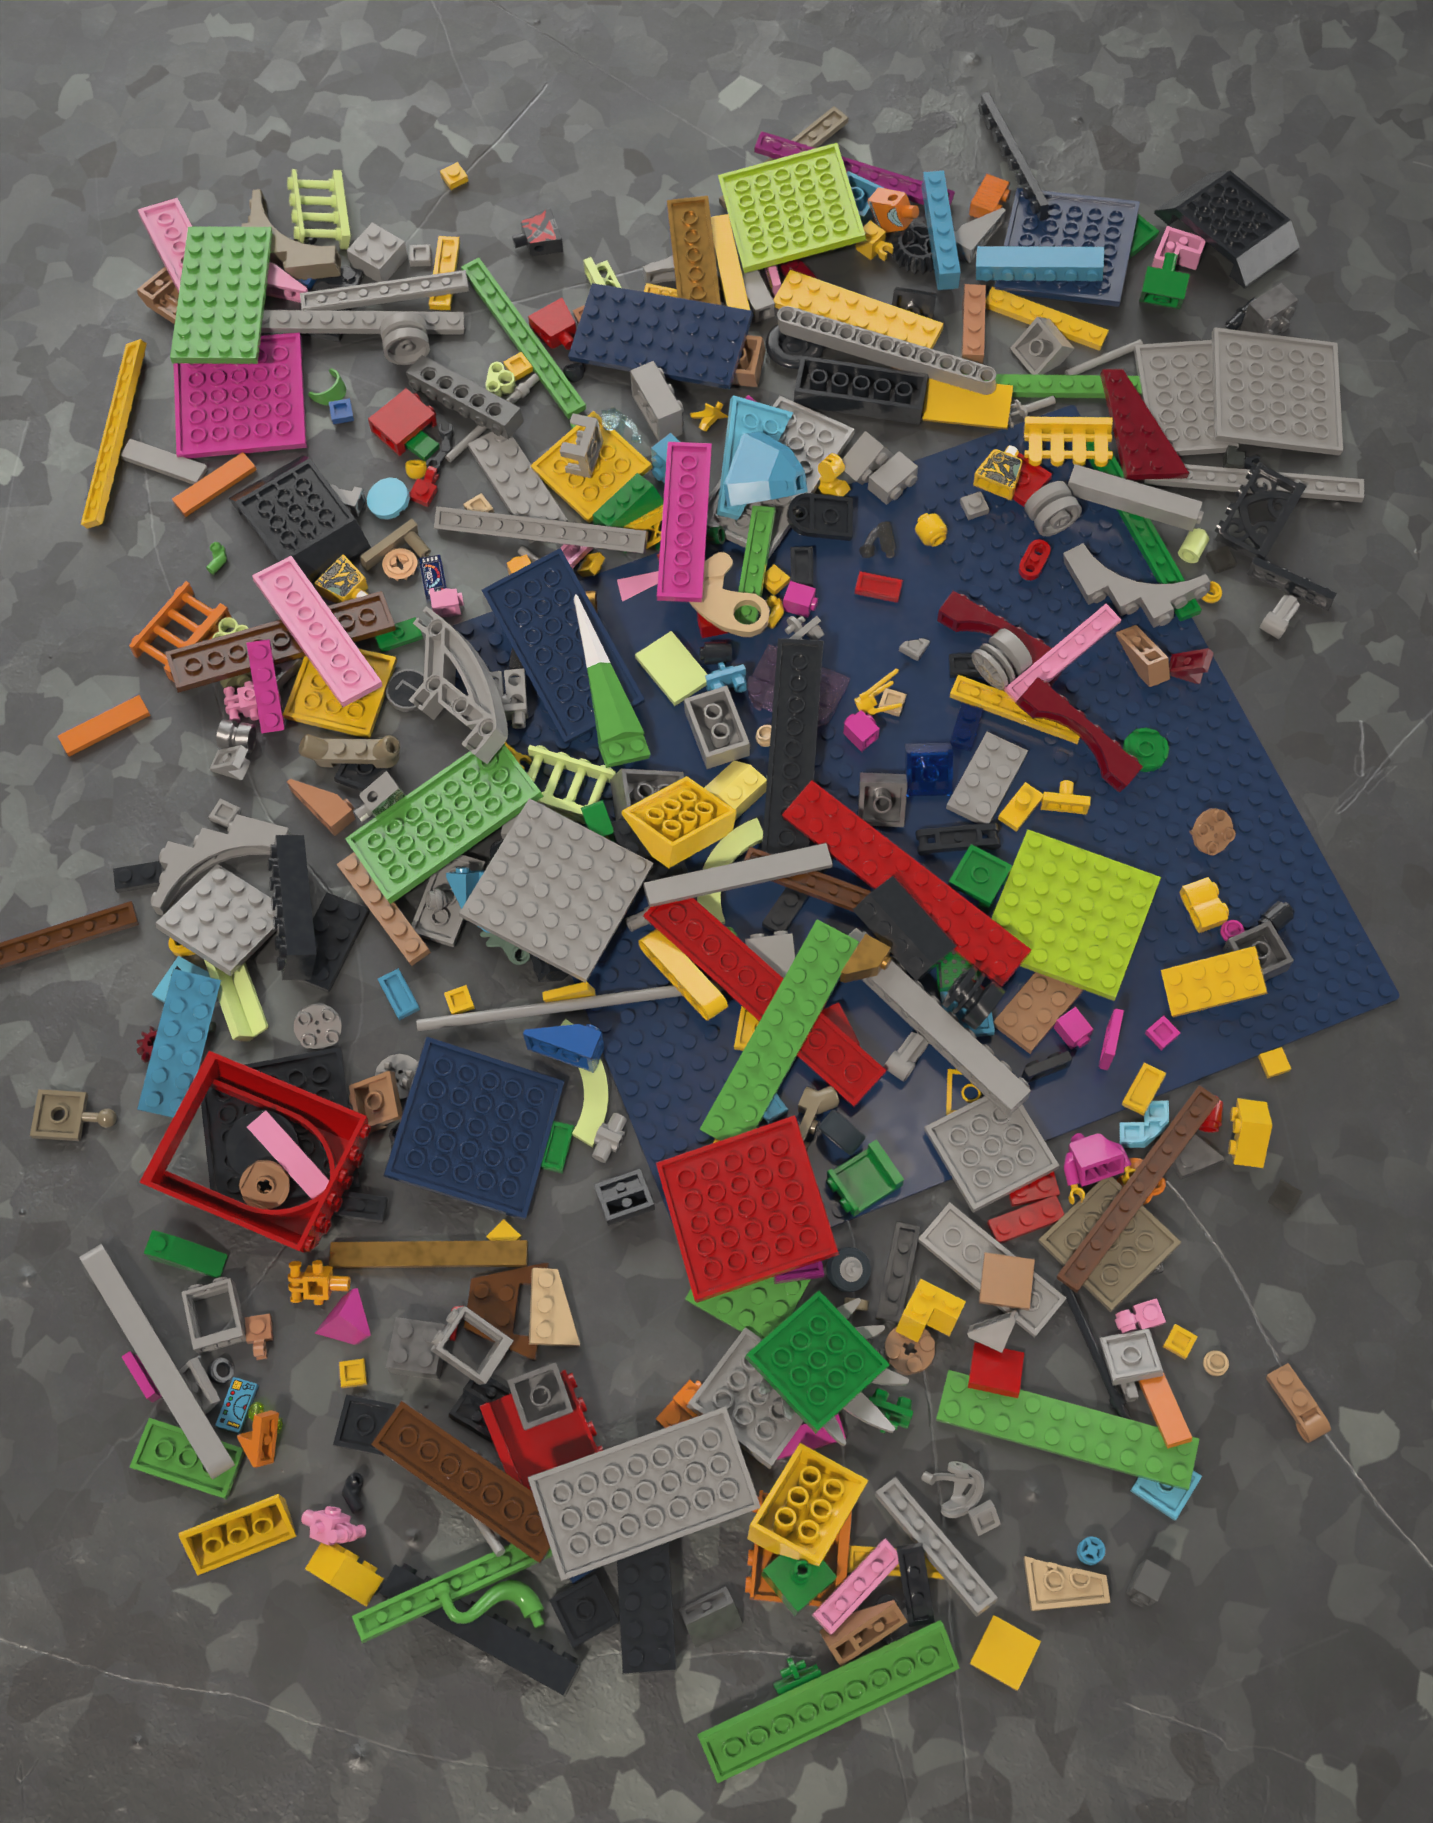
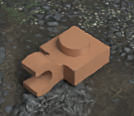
(259, 1331)

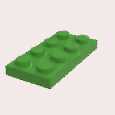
(170, 1456)

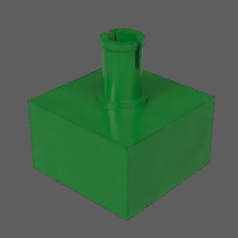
(1164, 285)
(797, 1581)

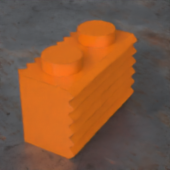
(989, 196)

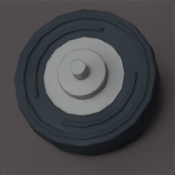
(849, 1269)

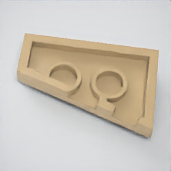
(549, 1311)
(1063, 1587)

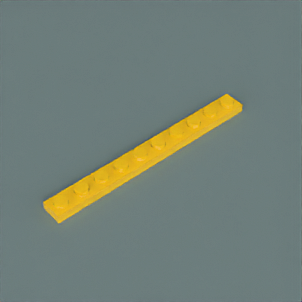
(113, 434)

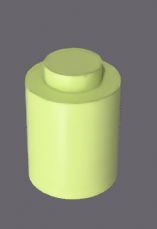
(1193, 545)

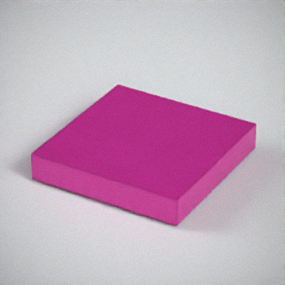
(1111, 1039)

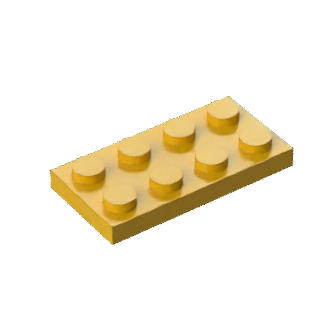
(1214, 981)

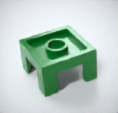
(980, 876)

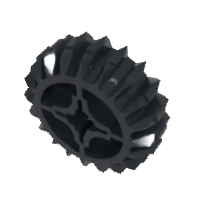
(916, 253)

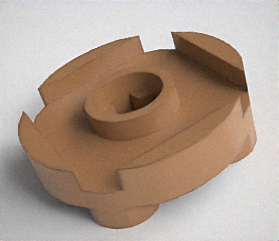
(260, 1171)
(909, 1363)

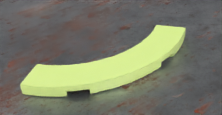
(725, 853)
(594, 1104)

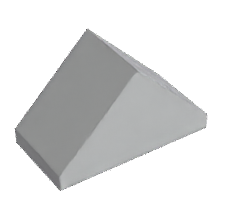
(994, 1331)

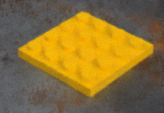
(613, 469)
(316, 705)

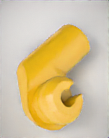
(776, 609)

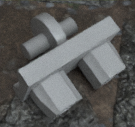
(811, 629)

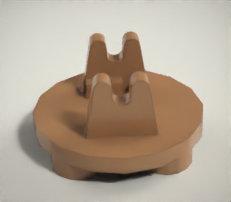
(1212, 823)

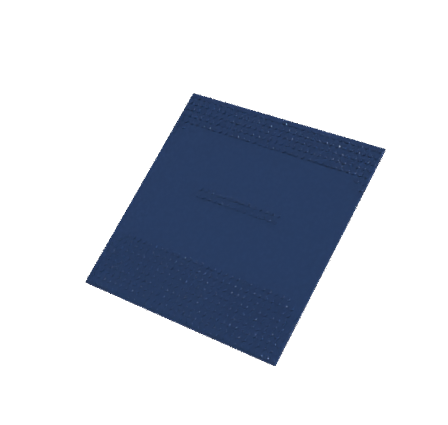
(676, 1062)

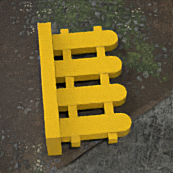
(1068, 429)

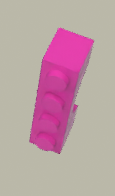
(265, 686)

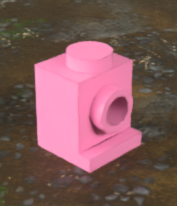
(446, 602)

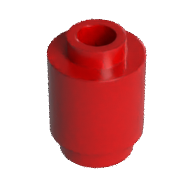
(1214, 1120)

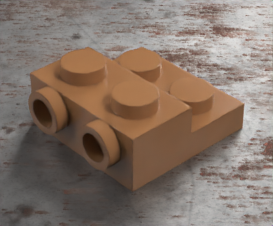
(377, 1099)

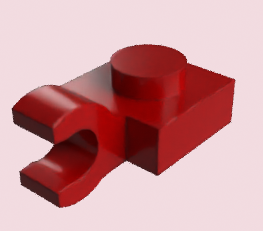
(425, 490)

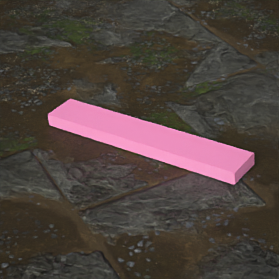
(1065, 651)

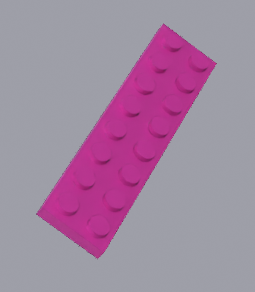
(684, 522)

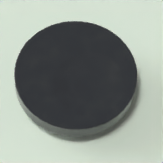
(245, 1149)

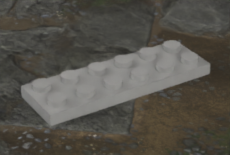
(514, 478)
(962, 1248)

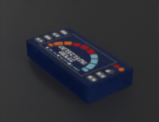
(432, 574)

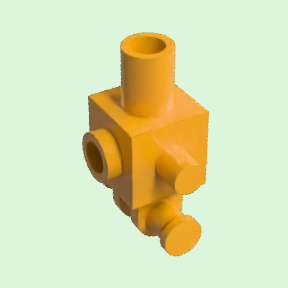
(315, 1282)

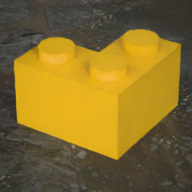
(1252, 1132)
(929, 1307)
(341, 1570)

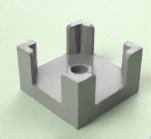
(587, 447)

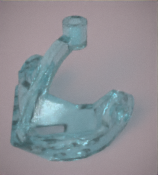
(615, 420)

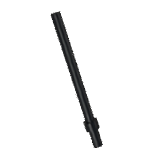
(1116, 1399)

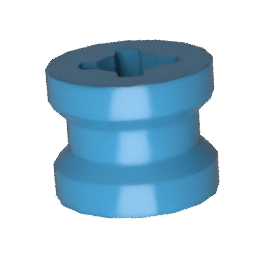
(1095, 1549)

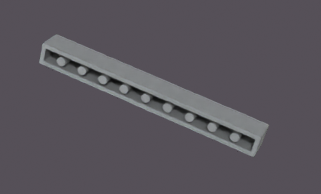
(948, 1036)

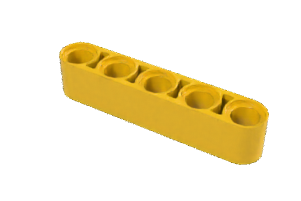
(683, 975)

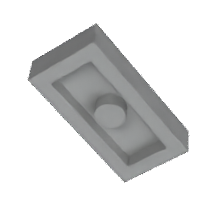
(199, 1385)

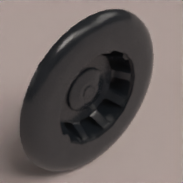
(790, 350)

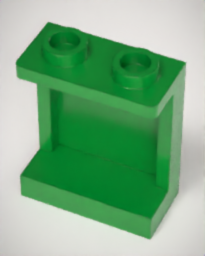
(864, 1179)

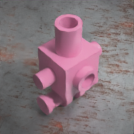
(243, 702)
(332, 1526)

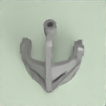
(959, 1503)

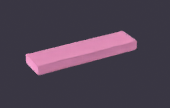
(289, 1154)
(856, 1587)

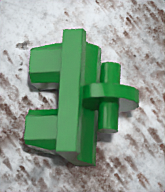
(896, 1414)
(797, 1678)

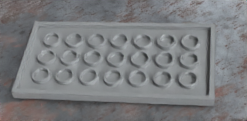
(811, 440)
(643, 1493)

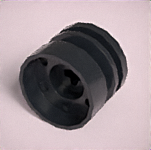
(973, 997)

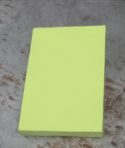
(672, 668)

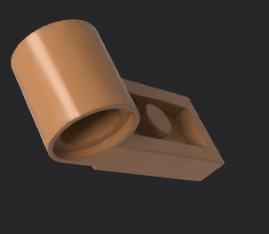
(1308, 1416)

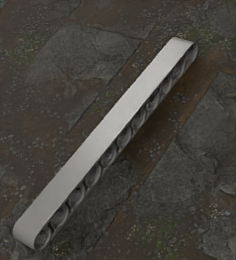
(895, 350)
(157, 1362)

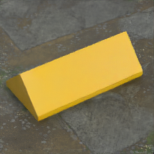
(238, 1534)

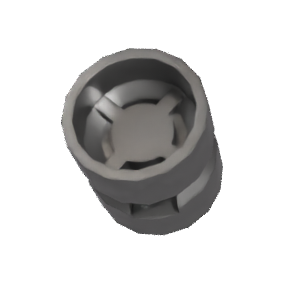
(231, 734)

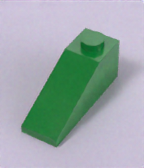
(185, 1254)

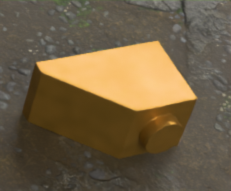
(866, 960)

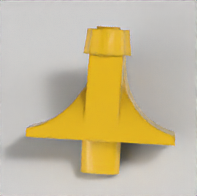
(709, 415)

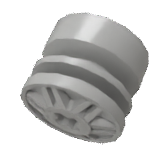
(1002, 659)

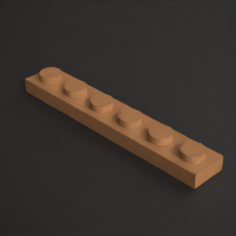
(387, 914)

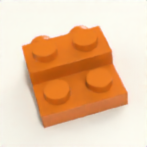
(676, 1410)

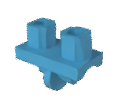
(728, 677)

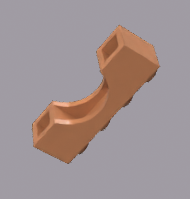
(973, 322)

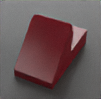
(1190, 665)

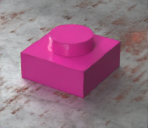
(1162, 1032)

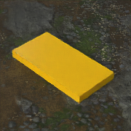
(964, 407)

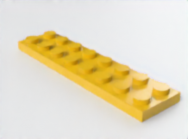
(856, 309)

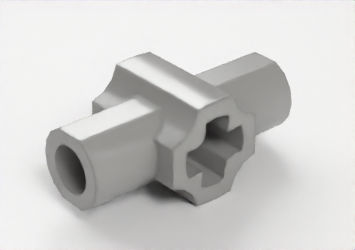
(609, 1137)

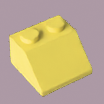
(738, 786)

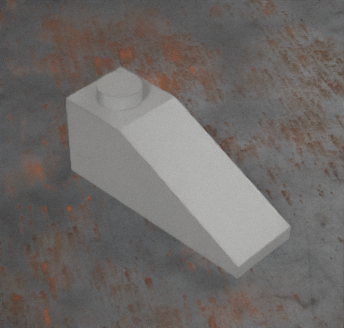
(977, 234)

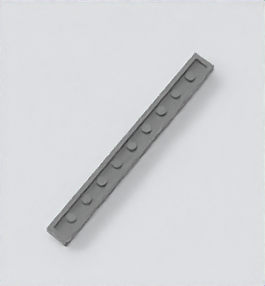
(353, 321)
(1231, 479)
(541, 530)

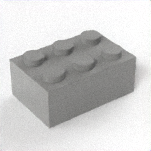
(657, 400)
(717, 727)

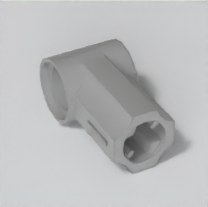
(1278, 620)
(903, 1061)

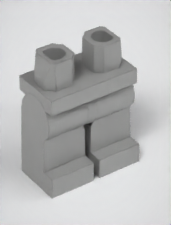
(515, 698)

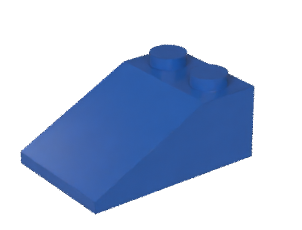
(568, 1043)

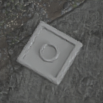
(1131, 1356)

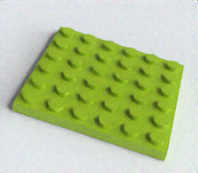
(791, 208)
(1075, 912)

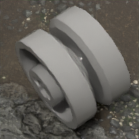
(404, 338)
(1053, 508)

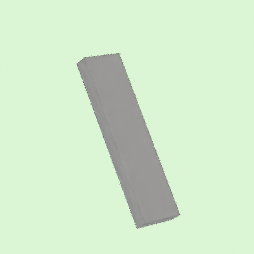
(163, 462)

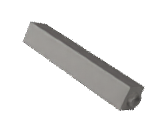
(1135, 498)

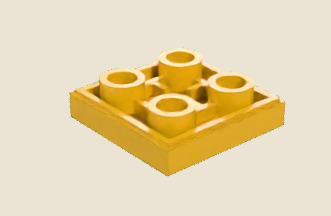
(1005, 1652)

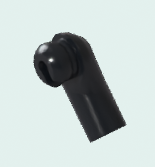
(351, 1490)

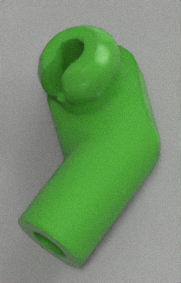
(219, 557)

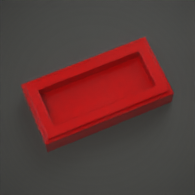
(878, 586)

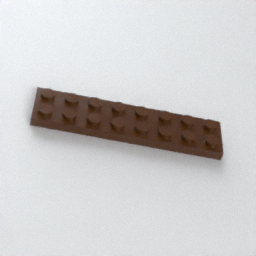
(464, 1479)

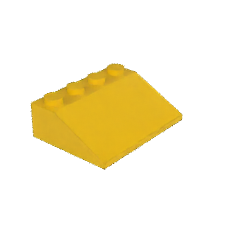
(680, 821)
(806, 1507)

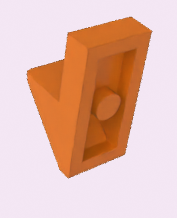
(261, 1441)

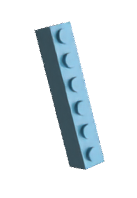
(940, 230)
(1039, 263)

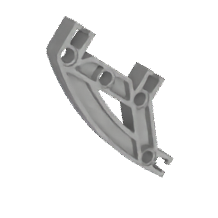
(482, 707)

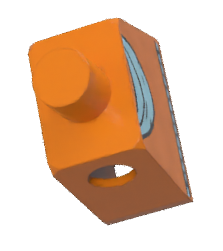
(892, 209)

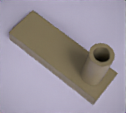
(405, 533)

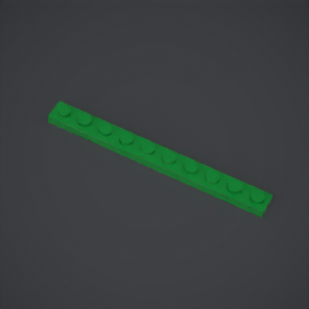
(1150, 543)

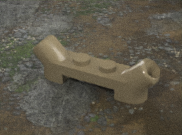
(327, 752)
(812, 1104)

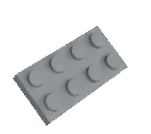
(987, 779)
(443, 925)

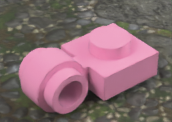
(1145, 1314)

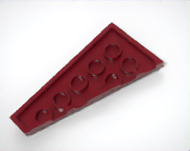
(1138, 437)

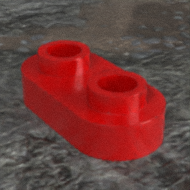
(1033, 561)

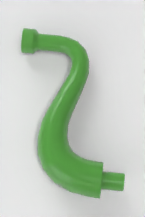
(509, 1590)

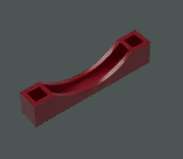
(964, 615)
(1115, 764)

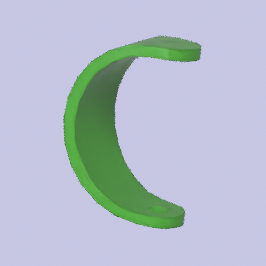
(335, 393)

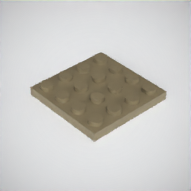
(1129, 1260)

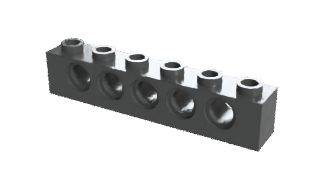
(465, 397)

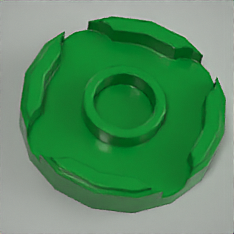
(1147, 747)

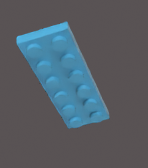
(178, 1042)

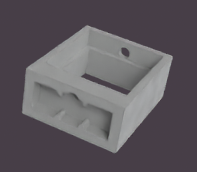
(219, 1339)
(494, 1355)

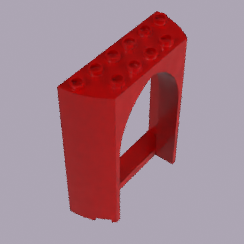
(336, 1127)

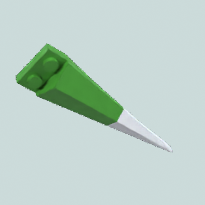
(616, 723)

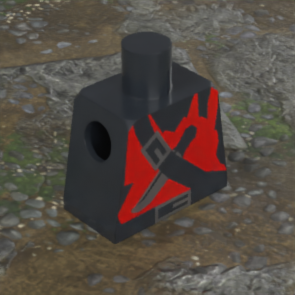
(539, 235)

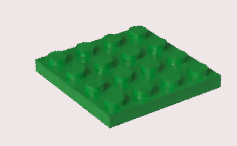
(817, 1361)

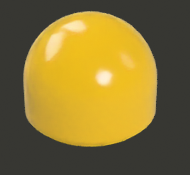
(415, 468)

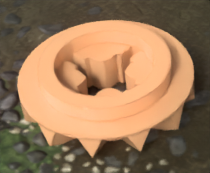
(405, 557)

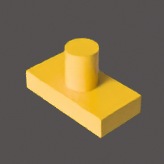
(1065, 800)
(1020, 807)

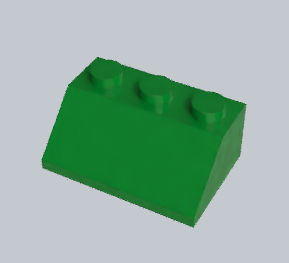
(628, 504)

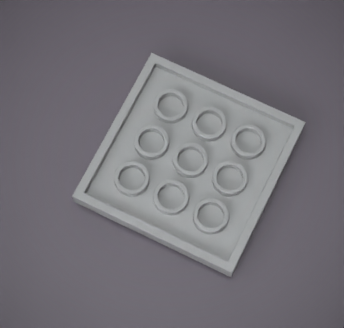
(220, 920)
(990, 1151)
(755, 1419)

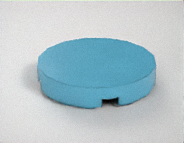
(388, 498)

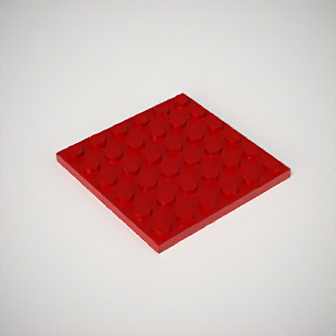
(746, 1209)

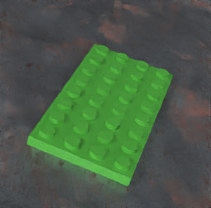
(222, 295)
(441, 820)

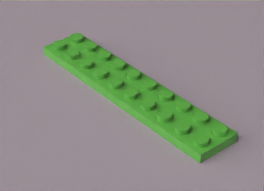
(780, 1033)
(1068, 1431)
(828, 1701)

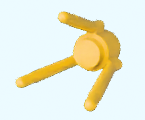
(867, 701)

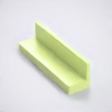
(239, 1003)

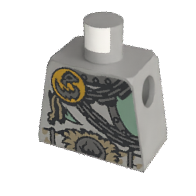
(379, 796)

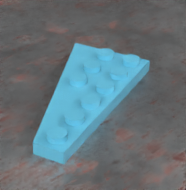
(743, 418)

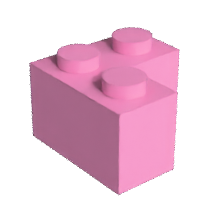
(1184, 244)

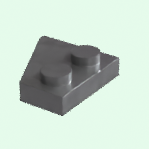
(1196, 1157)

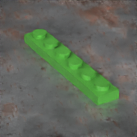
(755, 560)

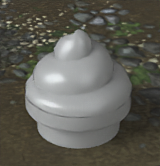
(436, 900)

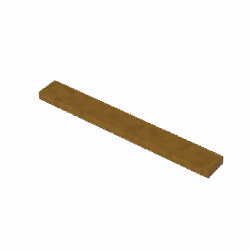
(428, 1254)

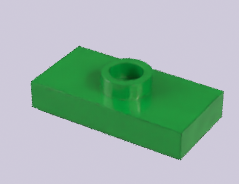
(405, 634)

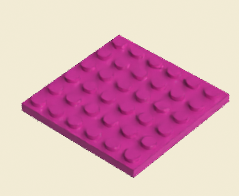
(242, 405)

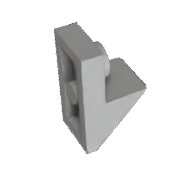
(231, 762)

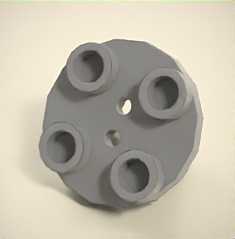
(306, 1028)
(400, 1063)

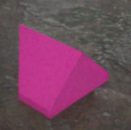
(346, 1320)

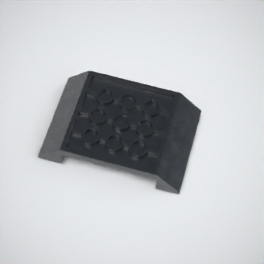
(1234, 223)
(301, 518)

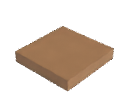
(1006, 1281)

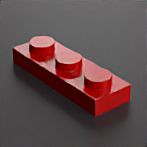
(1026, 1219)

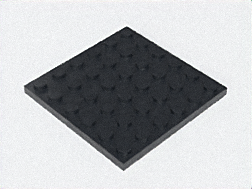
(314, 1072)

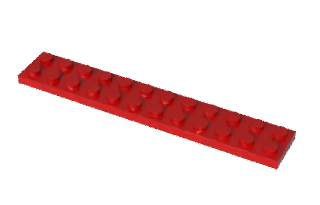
(877, 859)
(753, 986)

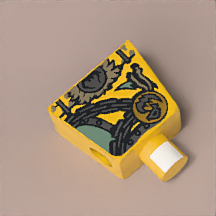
(999, 472)
(341, 582)

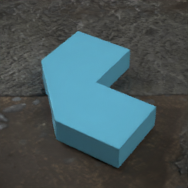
(1143, 1133)

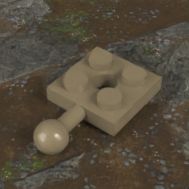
(75, 1115)

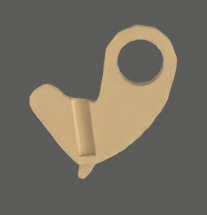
(720, 604)

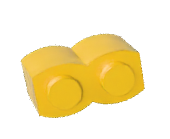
(1204, 905)

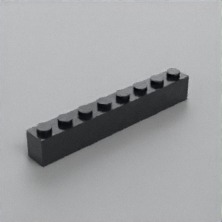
(494, 1637)

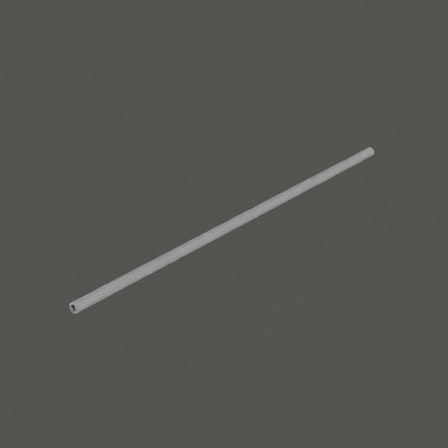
(554, 1007)

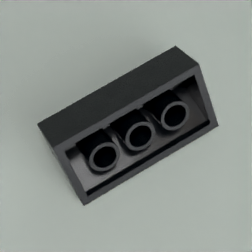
(905, 927)

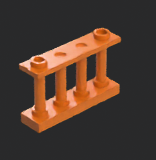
(170, 611)

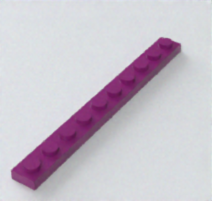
(779, 147)

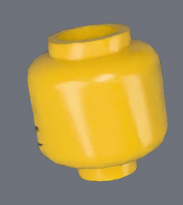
(931, 529)

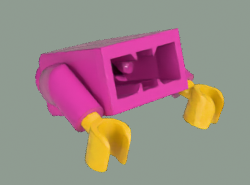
(1094, 1160)

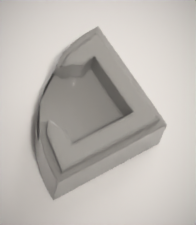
(914, 648)
(1129, 1391)

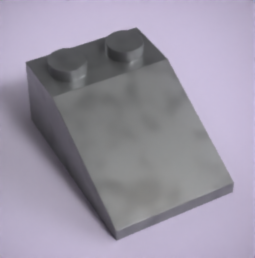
(634, 785)

